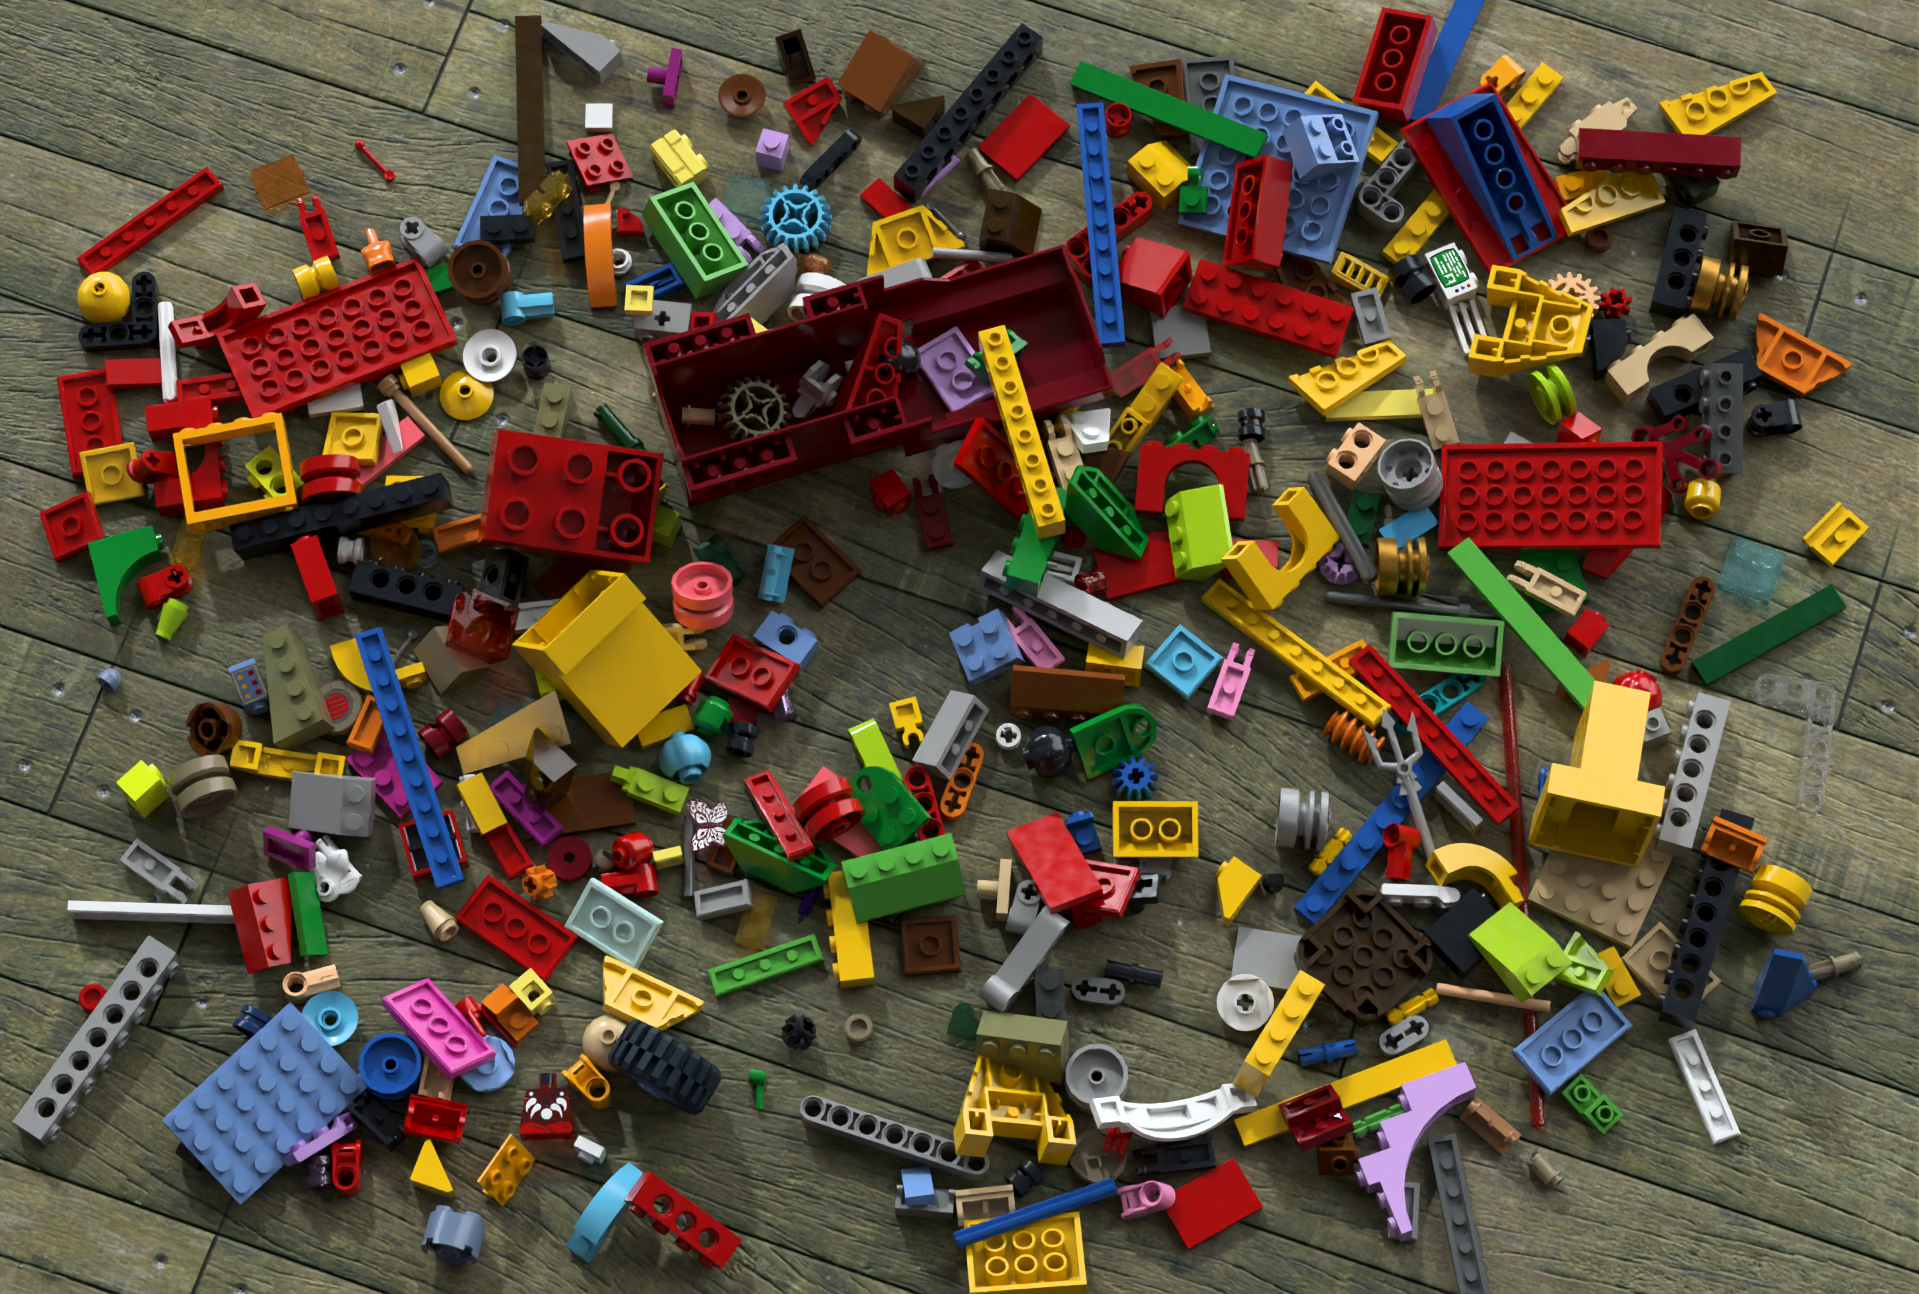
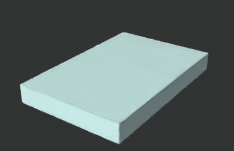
(613, 923)

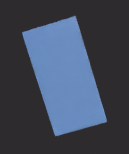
(495, 196)
(1571, 1040)

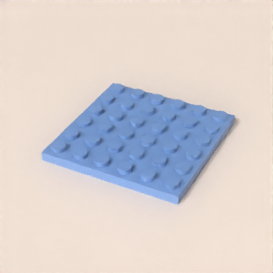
(1316, 205)

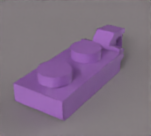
(322, 1138)

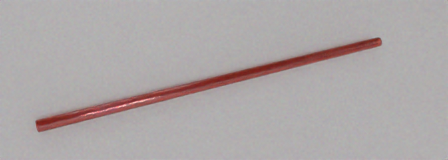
(1518, 852)

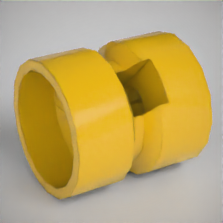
(316, 278)

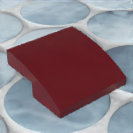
(1316, 1117)

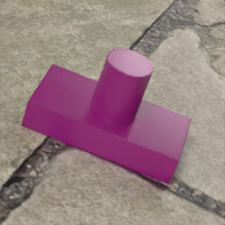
(668, 77)
(291, 849)

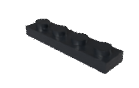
(568, 217)

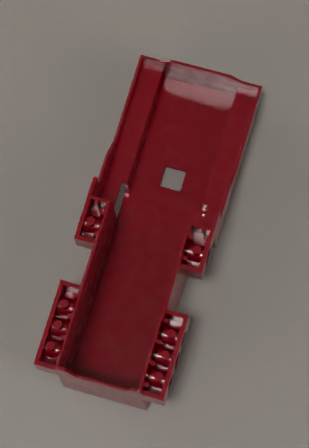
(1030, 295)

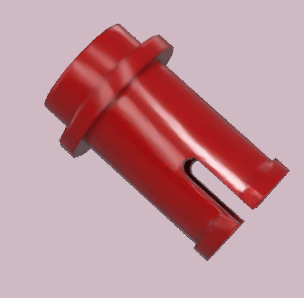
(688, 694)

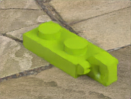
(650, 788)

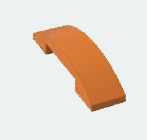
(599, 256)

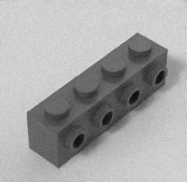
(1723, 415)

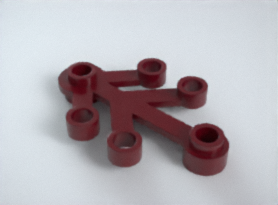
(1673, 452)

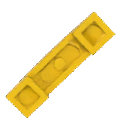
(280, 764)

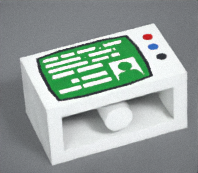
(1451, 275)

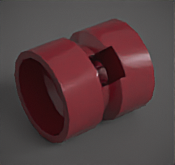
(443, 733)

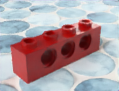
(721, 1240)

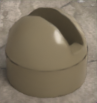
(604, 860)

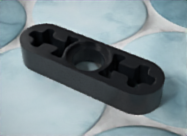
(831, 159)

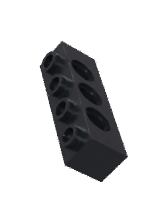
(1683, 224)
(1663, 396)
(416, 603)

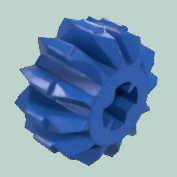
(1145, 775)

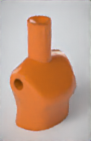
(378, 253)

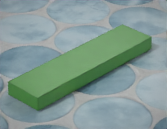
(765, 966)

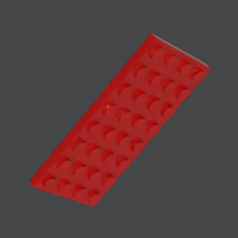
(336, 339)
(1552, 495)

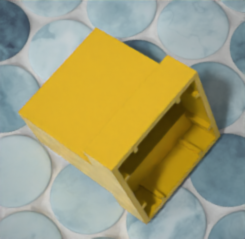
(608, 655)
(1596, 801)

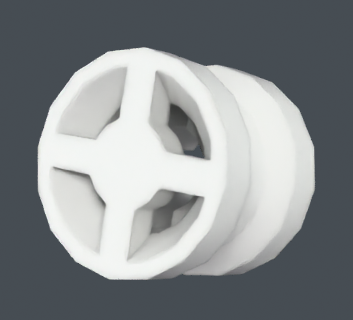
(350, 550)

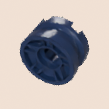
(250, 1021)

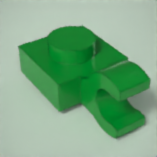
(1194, 196)

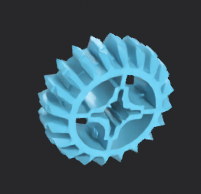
(809, 205)

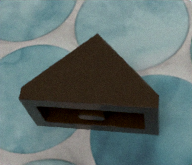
(919, 115)

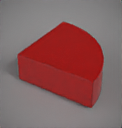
(628, 224)

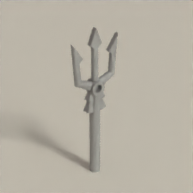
(1405, 775)

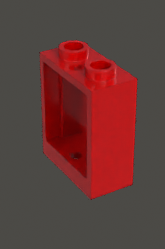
(317, 577)

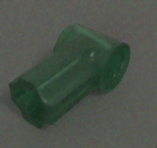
(716, 551)

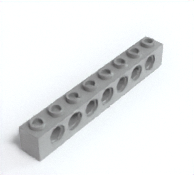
(98, 1024)

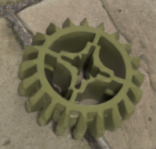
(745, 392)

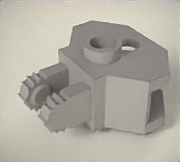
(815, 392)

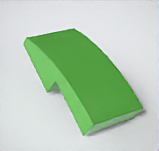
(1590, 1104)

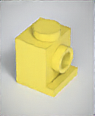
(529, 984)

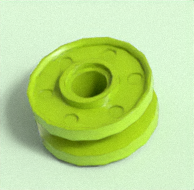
(1551, 393)

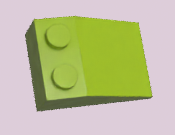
(1519, 951)

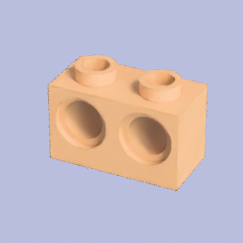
(1359, 458)

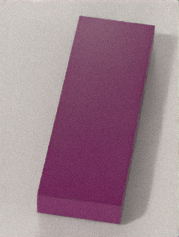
(511, 797)

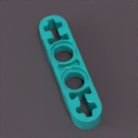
(1442, 703)

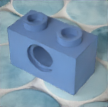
(780, 626)

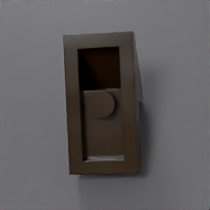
(795, 57)

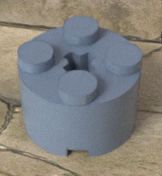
(453, 1235)

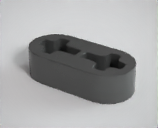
(1098, 984)

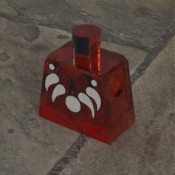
(547, 1112)

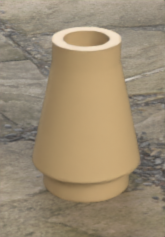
(439, 921)

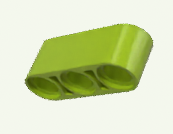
(872, 747)

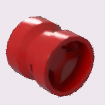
(1117, 114)

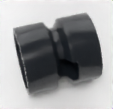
(1412, 280)

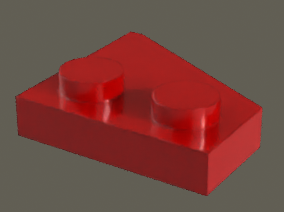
(813, 108)

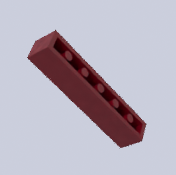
(1658, 153)

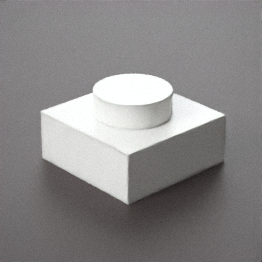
(589, 1151)

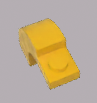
(352, 668)
(1479, 865)

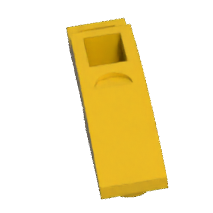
(1145, 409)

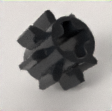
(798, 1032)

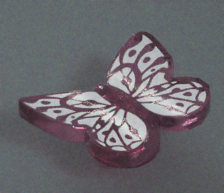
(709, 824)

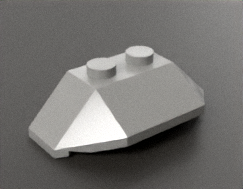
(760, 287)

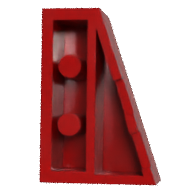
(263, 923)

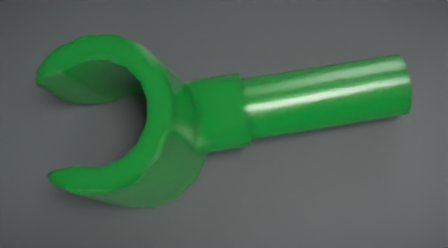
(758, 1078)

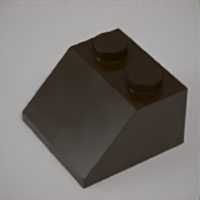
(1009, 224)
(1758, 247)
(546, 772)

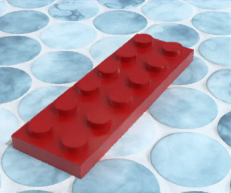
(1268, 308)

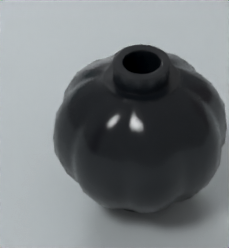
(905, 364)
(1048, 751)

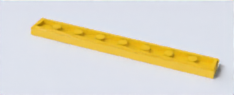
(1296, 653)
(1354, 1089)

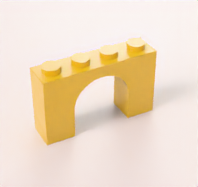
(1311, 539)
(1278, 1033)

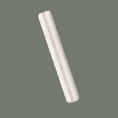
(167, 353)

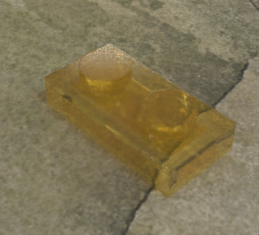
(756, 921)

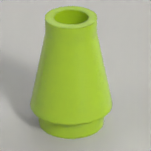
(171, 618)

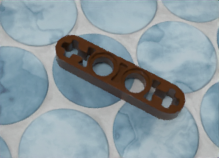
(1686, 625)

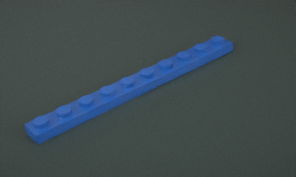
(1100, 225)
(409, 758)
(1369, 837)

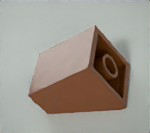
(879, 73)

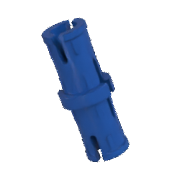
(1327, 1052)

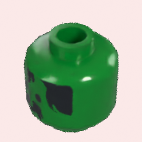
(712, 717)

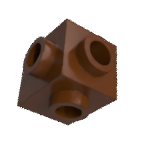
(1337, 1156)

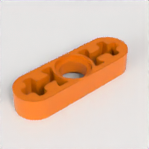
(962, 802)

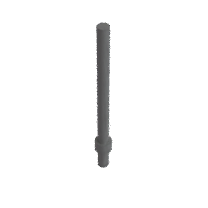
(1462, 610)

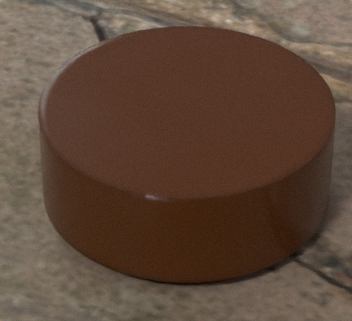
(1598, 239)

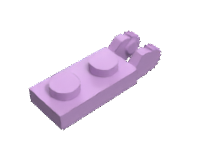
(736, 230)

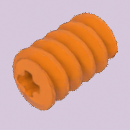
(1351, 736)

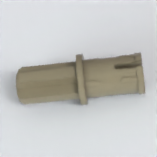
(983, 171)
(1256, 470)
(1835, 966)

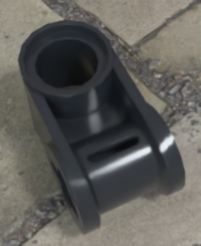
(1775, 419)

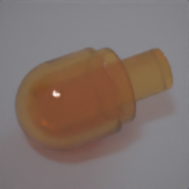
(814, 263)

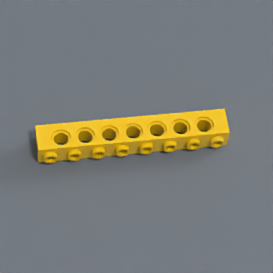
(1021, 432)

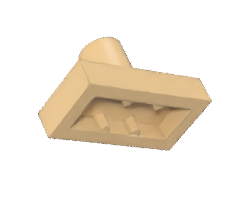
(998, 889)

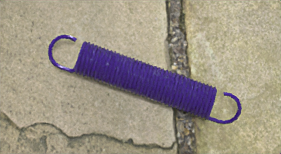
(808, 901)

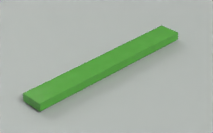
(1523, 621)

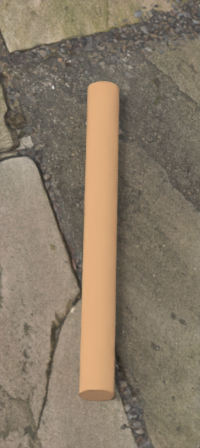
(1492, 997)

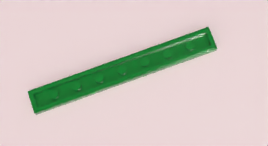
(1169, 110)

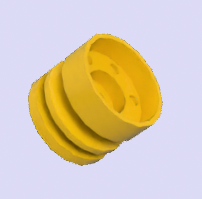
(1775, 899)

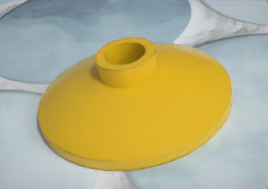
(467, 406)

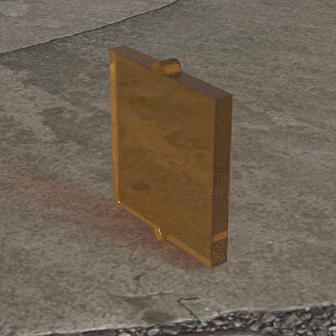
(279, 182)

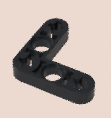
(138, 324)

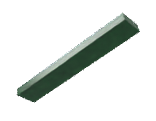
(1768, 635)

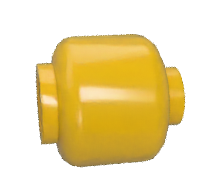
(1702, 498)

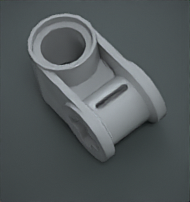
(424, 244)
(1023, 911)

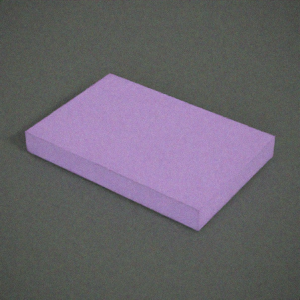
(945, 370)

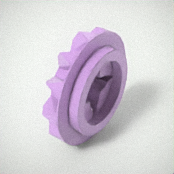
(1330, 570)

